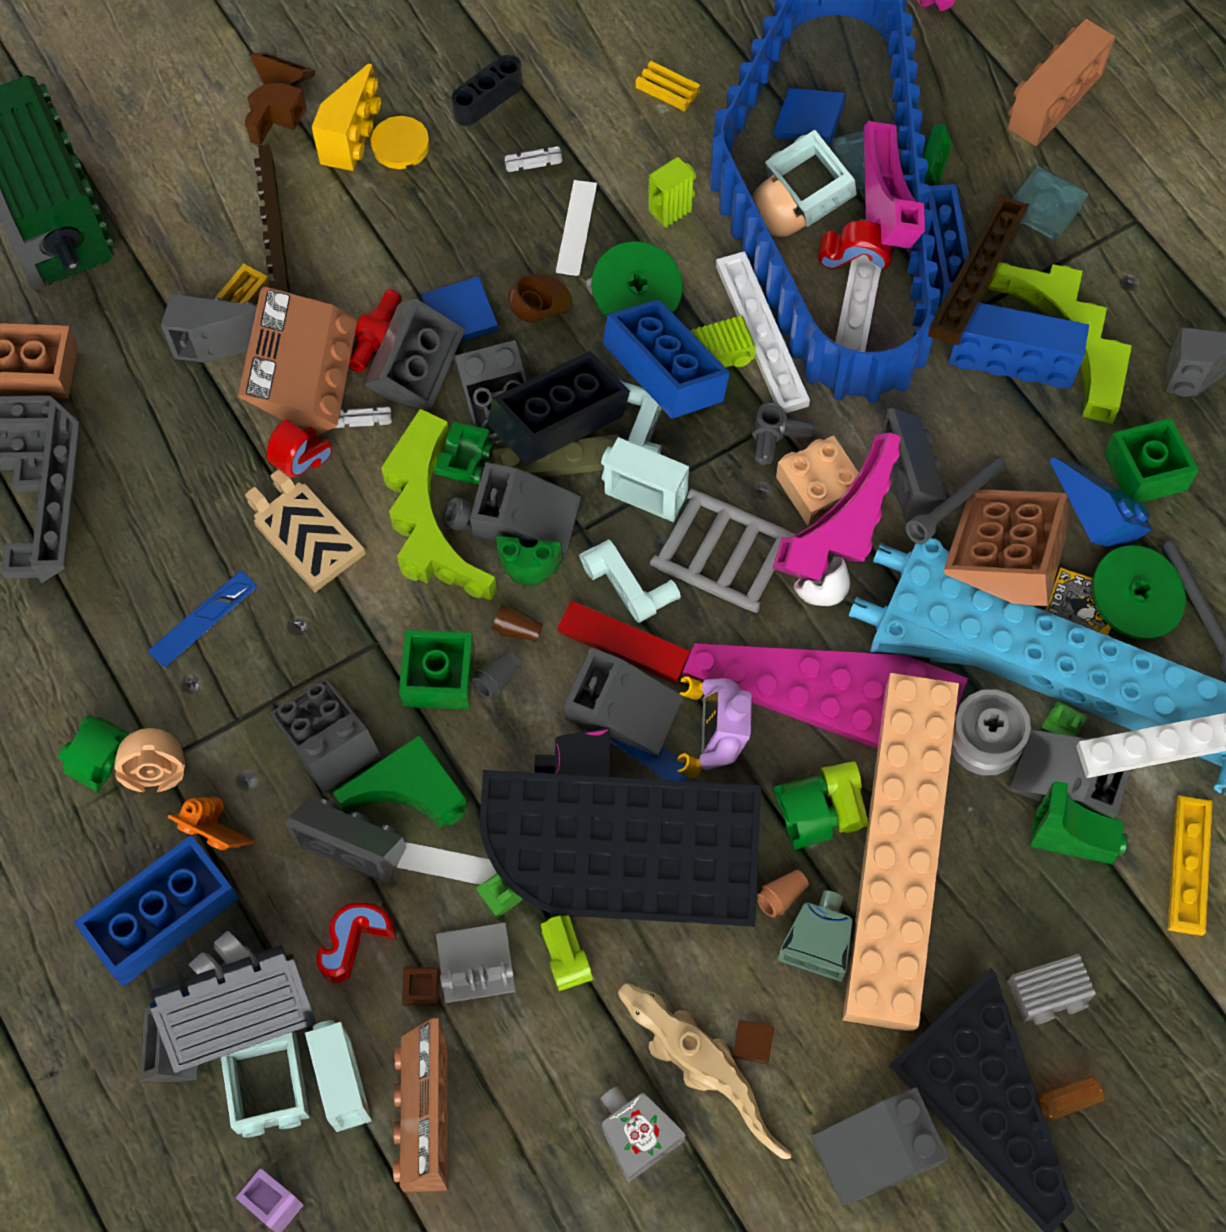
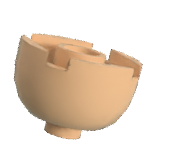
(777, 208)
(149, 759)

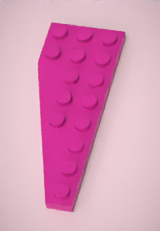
(815, 686)

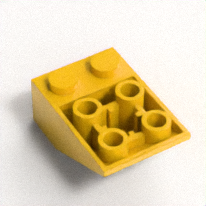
(347, 120)

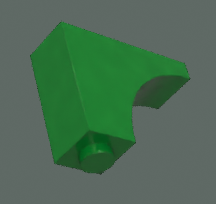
(408, 778)
(1072, 830)

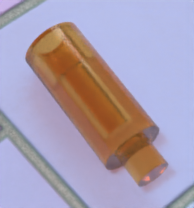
(1071, 1098)

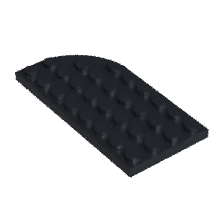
(625, 846)

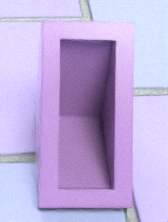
(269, 1201)

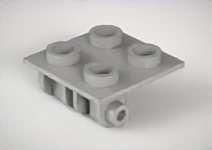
(475, 963)

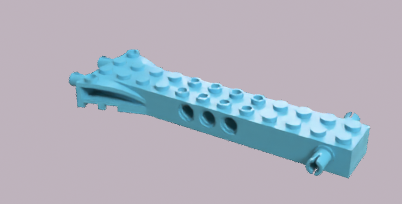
(1056, 657)

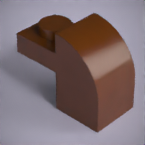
(273, 104)

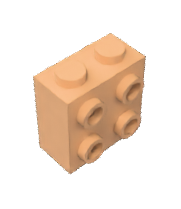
(816, 477)

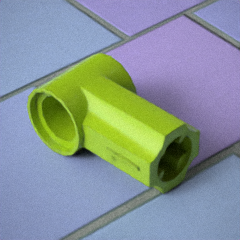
(844, 790)
(567, 960)

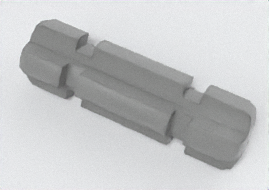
(533, 159)
(365, 416)

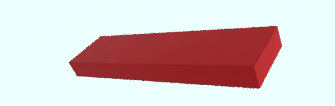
(623, 641)

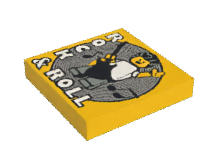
(1073, 601)

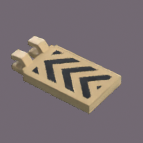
(304, 531)

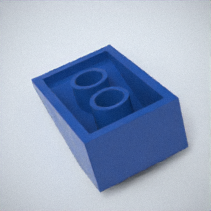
(1104, 511)

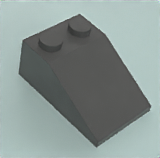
(880, 1147)

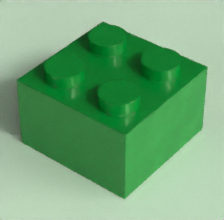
(1151, 461)
(437, 669)

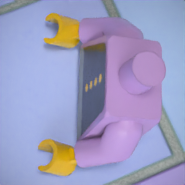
(724, 723)

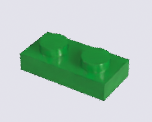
(936, 153)

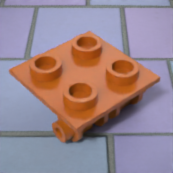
(202, 817)

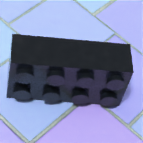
(558, 407)

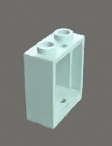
(826, 198)
(645, 479)
(337, 1075)
(284, 1118)

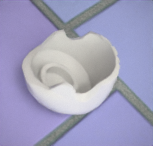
(830, 589)

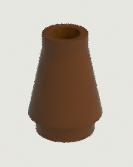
(516, 624)

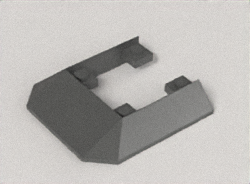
(42, 449)

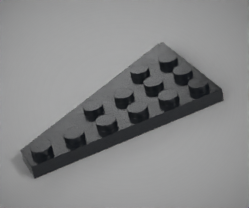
(983, 1094)

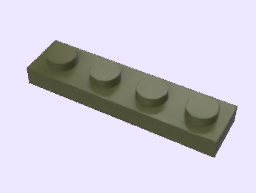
(574, 458)

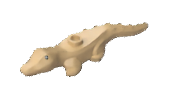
(704, 1061)

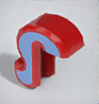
(856, 240)
(296, 450)
(345, 935)

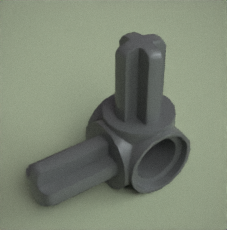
(780, 425)

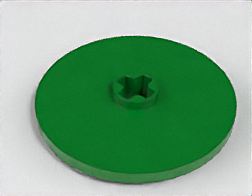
(638, 262)
(1142, 615)

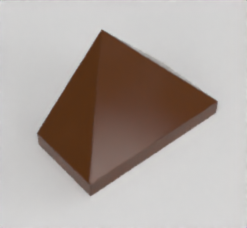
(279, 70)

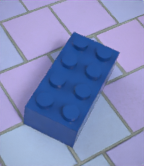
(1022, 346)
(665, 358)
(156, 910)

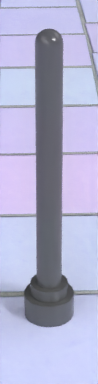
(923, 526)
(1198, 600)

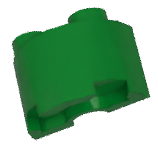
(464, 453)
(528, 565)
(92, 752)
(806, 811)

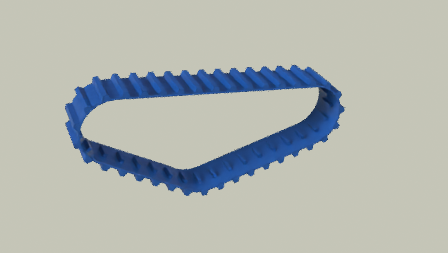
(826, 361)

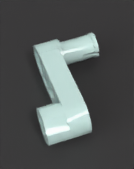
(646, 417)
(642, 605)

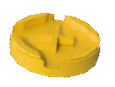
(400, 142)

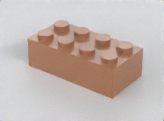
(1060, 81)
(36, 360)

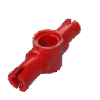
(371, 330)

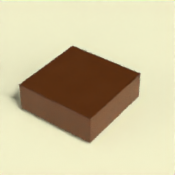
(421, 986)
(753, 1042)

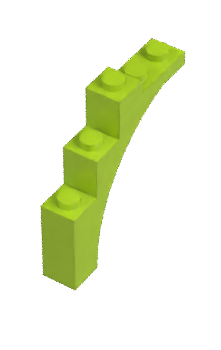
(1056, 296)
(426, 551)

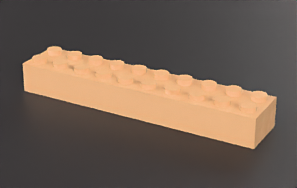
(901, 854)

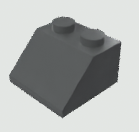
(1195, 361)

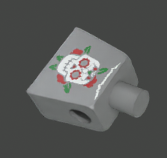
(638, 1132)

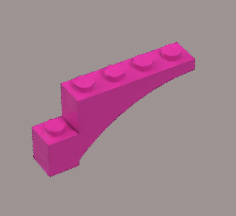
(886, 191)
(849, 524)

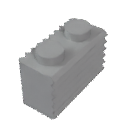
(1051, 989)

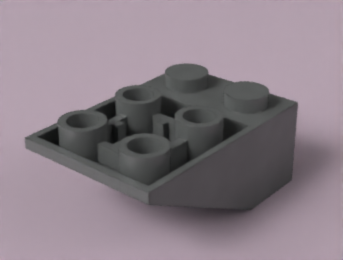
(207, 327)
(486, 375)
(523, 508)
(622, 699)
(325, 734)
(1056, 758)

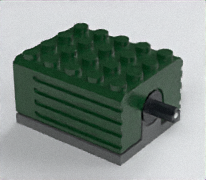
(43, 190)

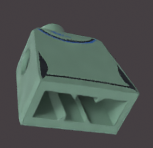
(819, 938)

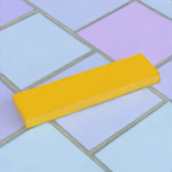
(1190, 865)

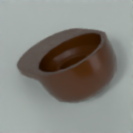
(537, 297)

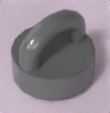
(457, 515)

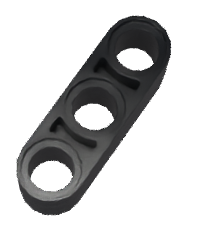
(487, 90)

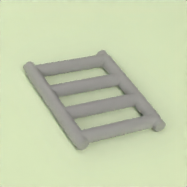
(721, 587)

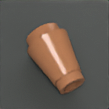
(781, 893)

